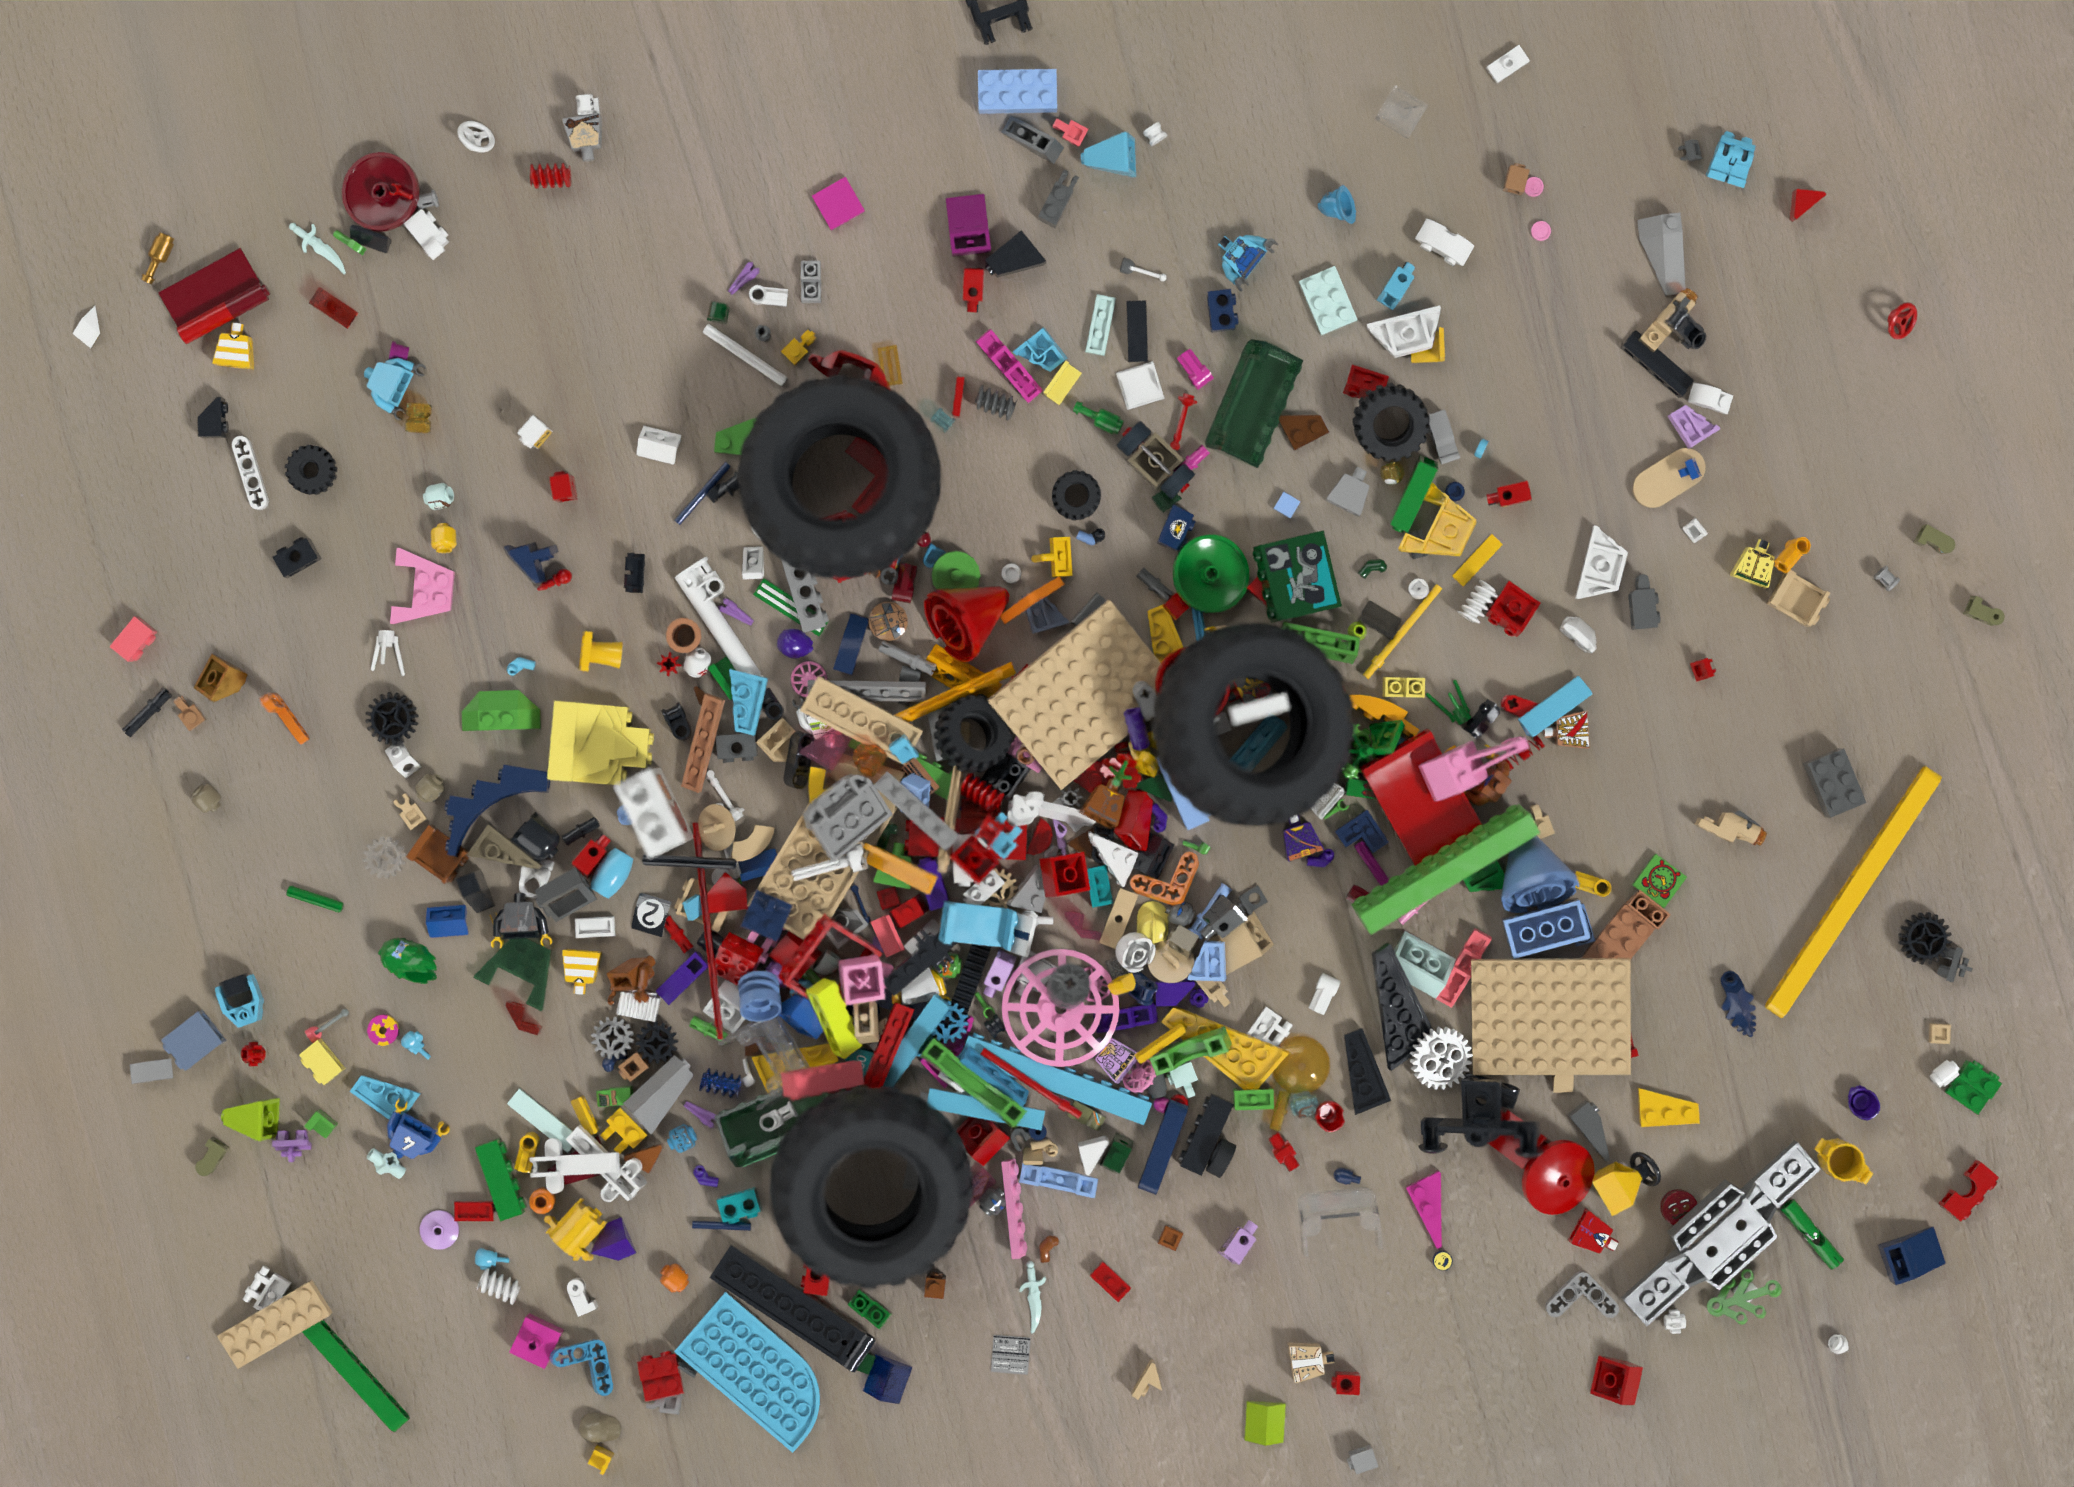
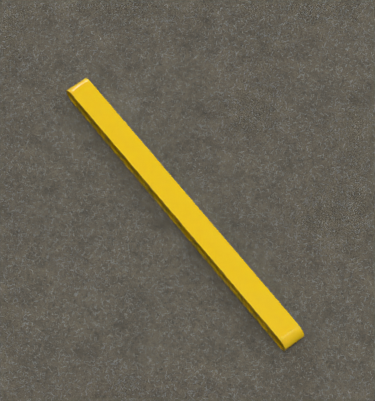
(1853, 891)

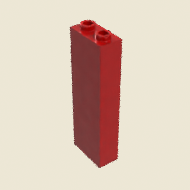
(923, 845)

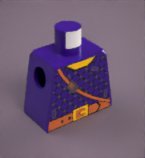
(1300, 839)

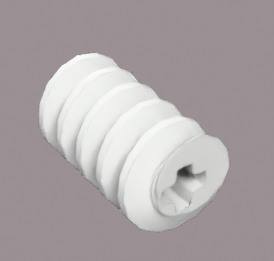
(1478, 602)
(498, 1285)

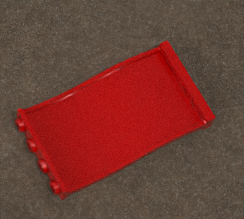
(1407, 802)

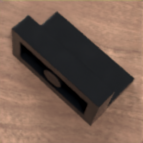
(1153, 860)

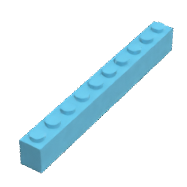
(1068, 1083)

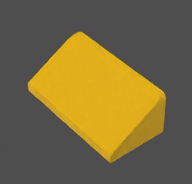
(585, 1115)

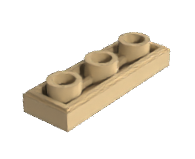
(1122, 906)

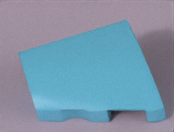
(1042, 350)

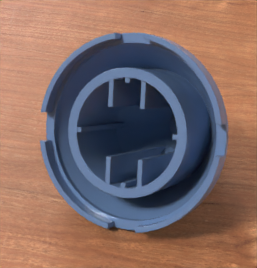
(1536, 878)

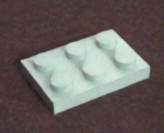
(1328, 300)

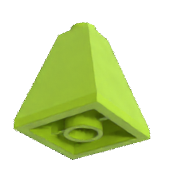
(254, 1120)

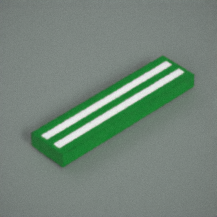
(782, 602)

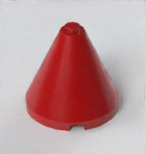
(964, 617)

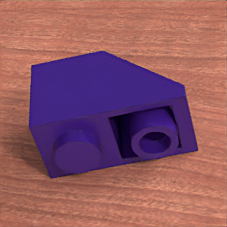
(1172, 993)

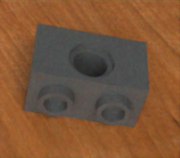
(725, 743)

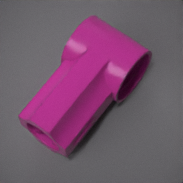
(1197, 373)

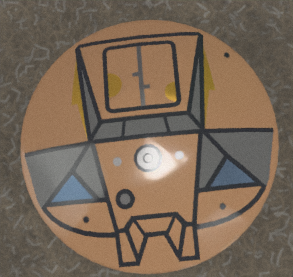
(888, 621)

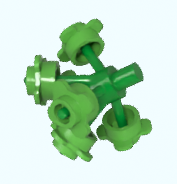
(1361, 742)

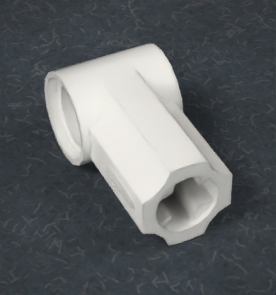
(771, 296)
(1325, 989)

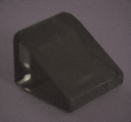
(1115, 968)

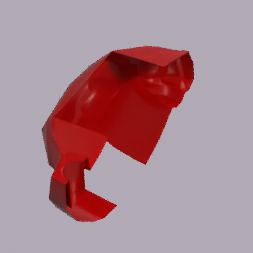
(833, 363)

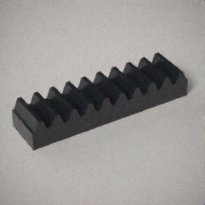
(970, 976)

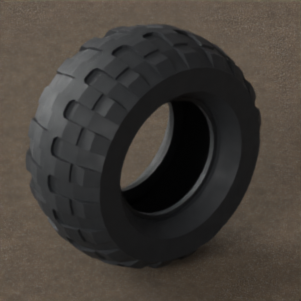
(829, 409)
(1317, 713)
(882, 1251)

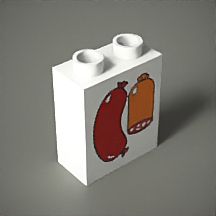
(654, 812)

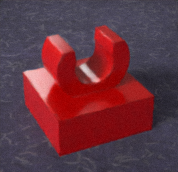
(1702, 669)

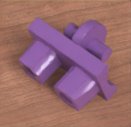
(283, 1143)

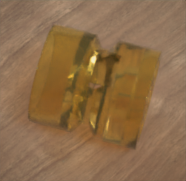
(418, 418)

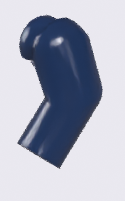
(608, 1064)

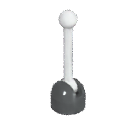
(1128, 267)

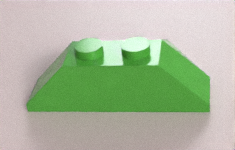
(500, 712)

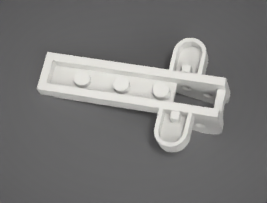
(1024, 810)
(585, 1143)
(572, 1164)

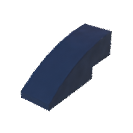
(851, 644)

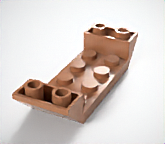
(1628, 928)

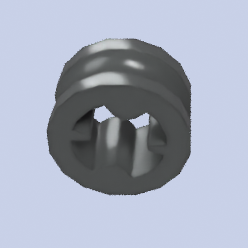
(891, 571)

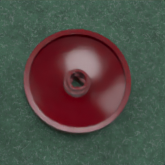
(364, 190)

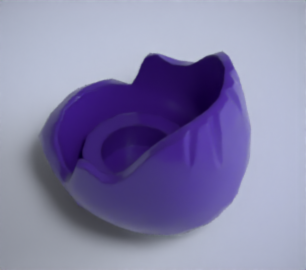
(794, 643)
(1863, 1103)

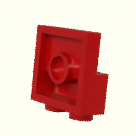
(1512, 609)
(660, 1376)

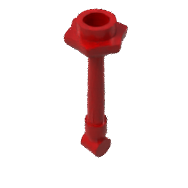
(1187, 400)

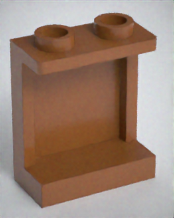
(431, 855)

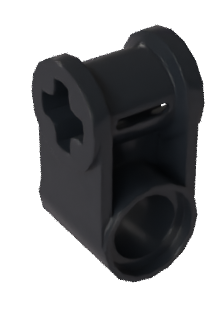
(677, 720)
(1097, 831)

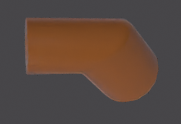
(1045, 1246)

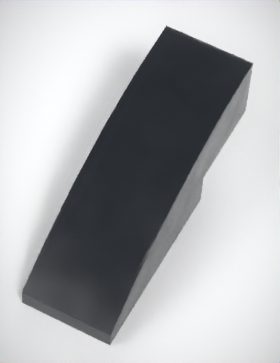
(1137, 331)

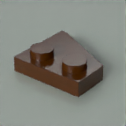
(1302, 429)

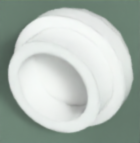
(1838, 1344)

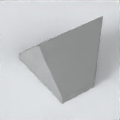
(849, 918)

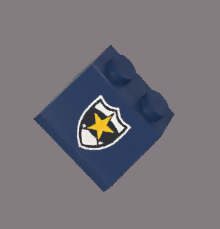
(1176, 528)

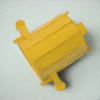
(1842, 1160)
(576, 1230)

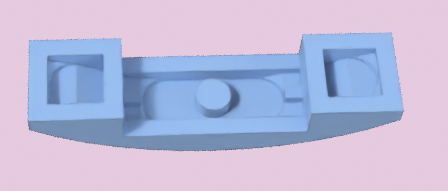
(1059, 1179)

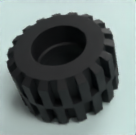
(1083, 479)

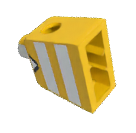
(234, 349)
(581, 967)

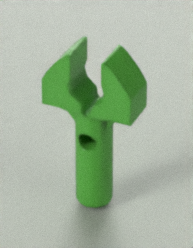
(349, 242)

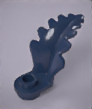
(1737, 1003)

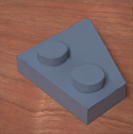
(1044, 616)

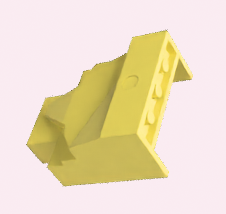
(595, 743)

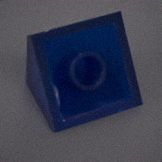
(887, 1379)

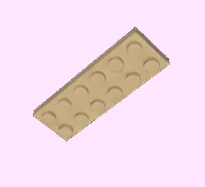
(857, 716)
(274, 1324)

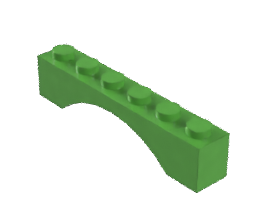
(935, 770)
(973, 1084)

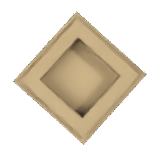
(1939, 1033)

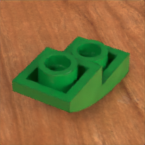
(869, 1309)

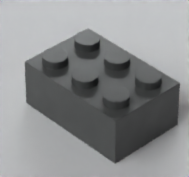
(1834, 783)

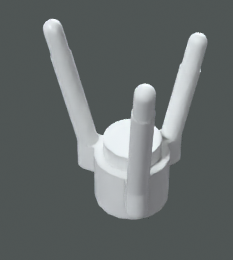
(385, 639)

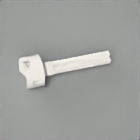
(853, 859)

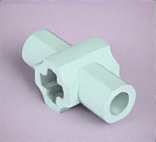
(386, 1163)

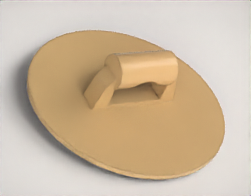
(716, 827)
(1169, 964)

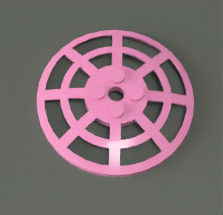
(1050, 1018)

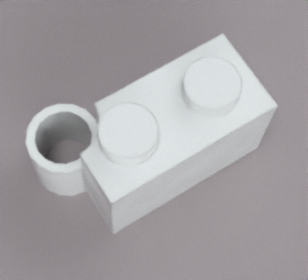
(427, 233)

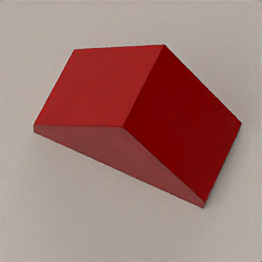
(1803, 200)

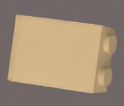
(1245, 943)

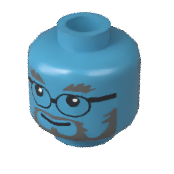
(682, 1138)

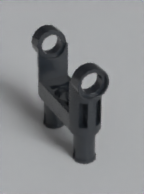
(985, 19)

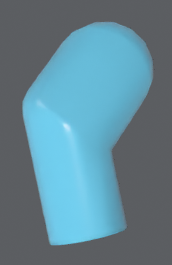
(518, 664)

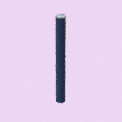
(702, 493)

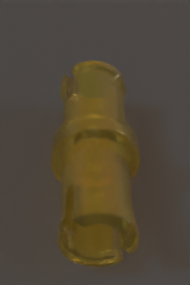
(1280, 1110)

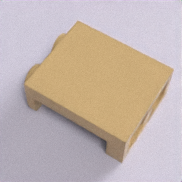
(1798, 599)
(691, 888)

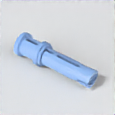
(1223, 890)

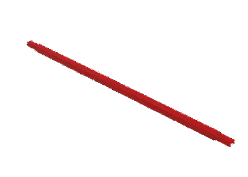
(708, 935)

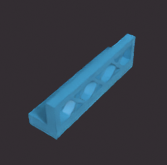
(993, 1075)

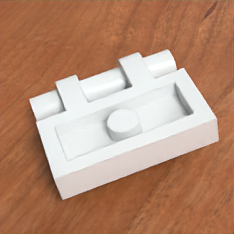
(1265, 1025)
(274, 1290)

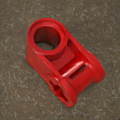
(1521, 705)
(988, 832)

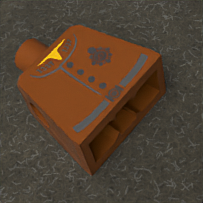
(1104, 805)

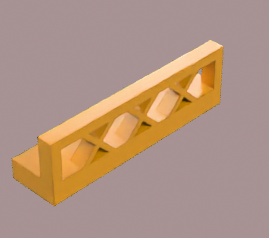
(959, 670)
(900, 868)

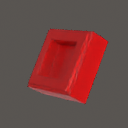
(888, 897)

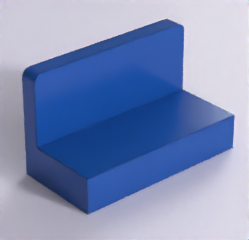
(757, 865)
(447, 921)

